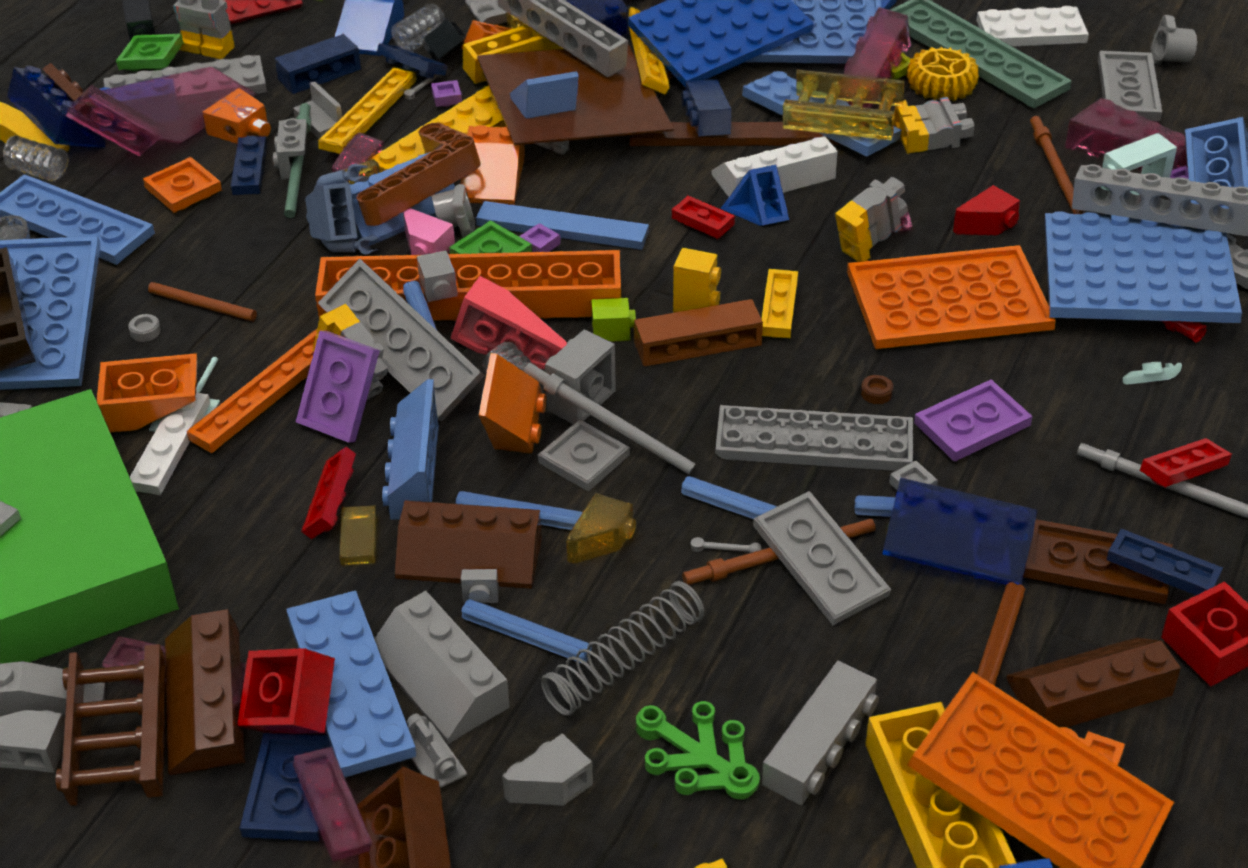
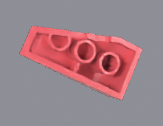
(496, 316)

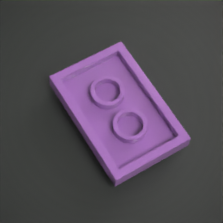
(337, 386)
(972, 420)

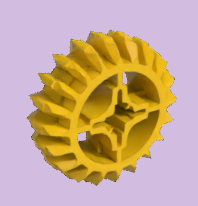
(942, 73)

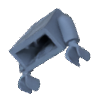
(332, 212)

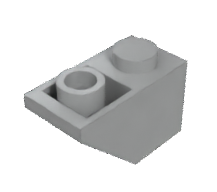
(549, 775)

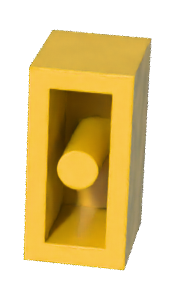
(695, 280)

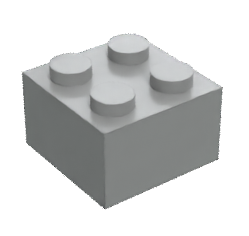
(587, 367)

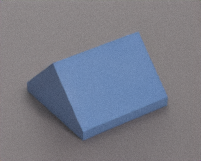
(546, 95)

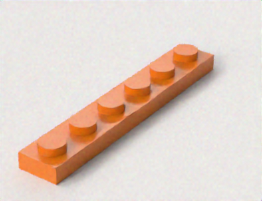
(254, 397)

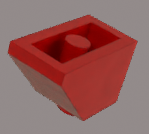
(987, 213)

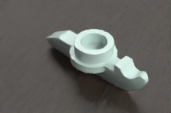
(1152, 372)

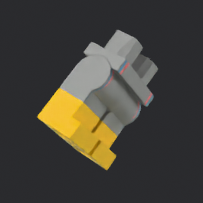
(204, 27)
(932, 125)
(870, 217)
(346, 324)

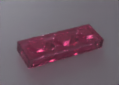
(332, 804)

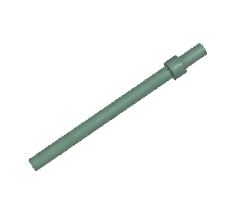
(296, 169)

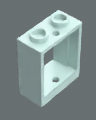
(1153, 153)

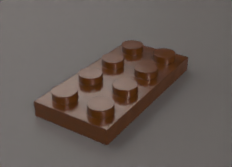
(1078, 559)

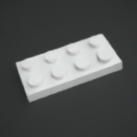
(1034, 26)

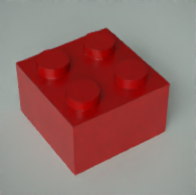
(1210, 633)
(286, 691)

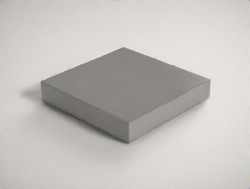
(583, 455)

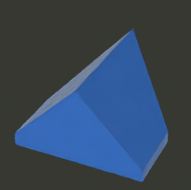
(759, 197)

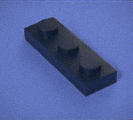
(411, 60)
(249, 165)
(1163, 563)

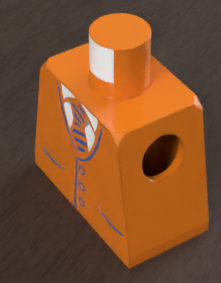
(236, 117)

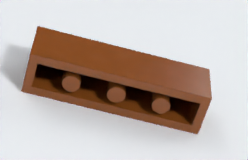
(698, 332)

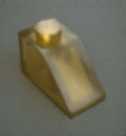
(600, 529)

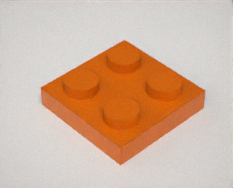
(182, 184)

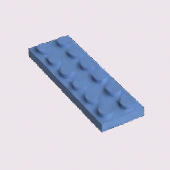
(777, 87)
(66, 214)
(363, 711)

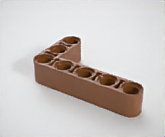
(450, 159)

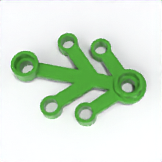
(699, 754)

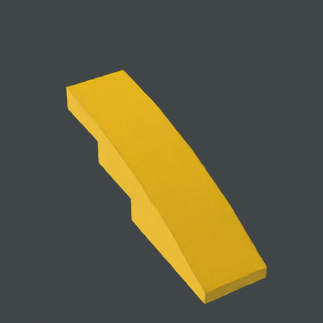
(17, 123)

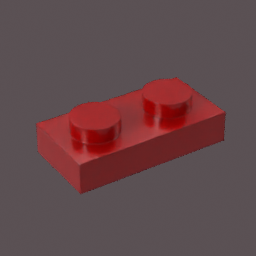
(703, 217)

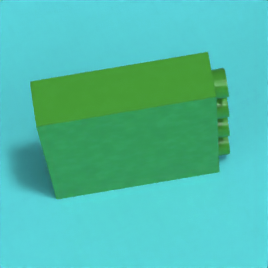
(83, 545)

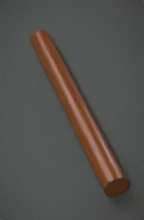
(202, 301)

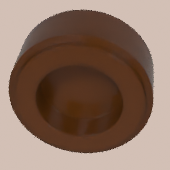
(876, 389)

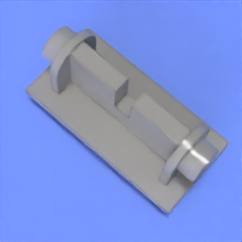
(432, 752)

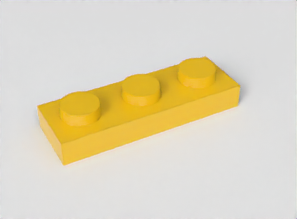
(779, 303)

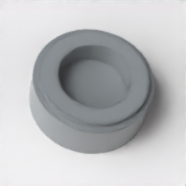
(144, 327)

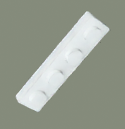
(167, 447)

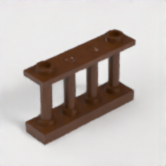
(146, 737)

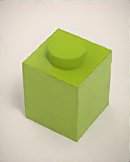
(612, 319)

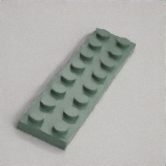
(996, 60)

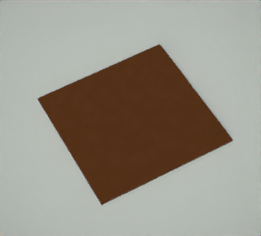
(603, 105)

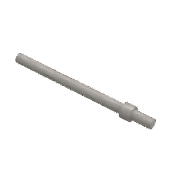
(555, 385)
(1111, 460)

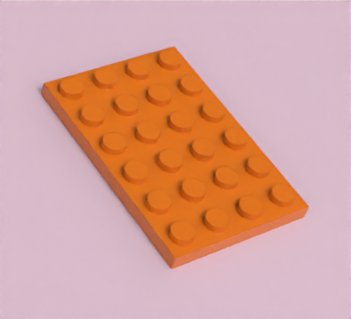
(949, 297)
(1039, 782)

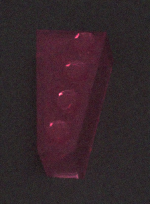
(880, 47)
(1110, 126)

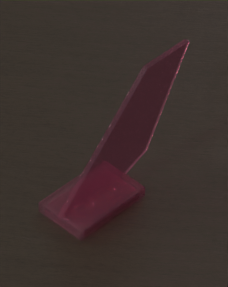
(154, 108)

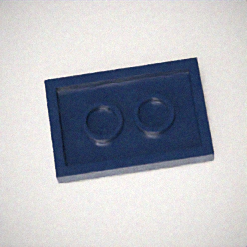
(276, 799)

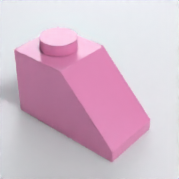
(427, 233)

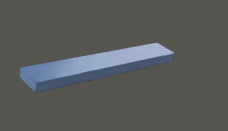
(568, 225)

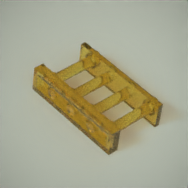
(842, 119)

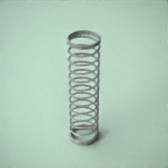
(559, 680)

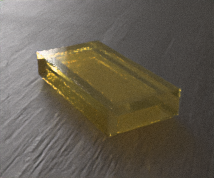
(358, 535)

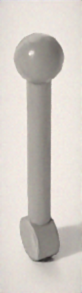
(410, 93)
(698, 545)

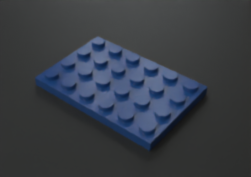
(714, 35)

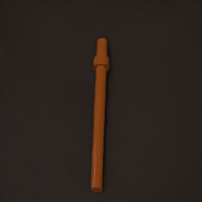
(1044, 139)
(718, 569)

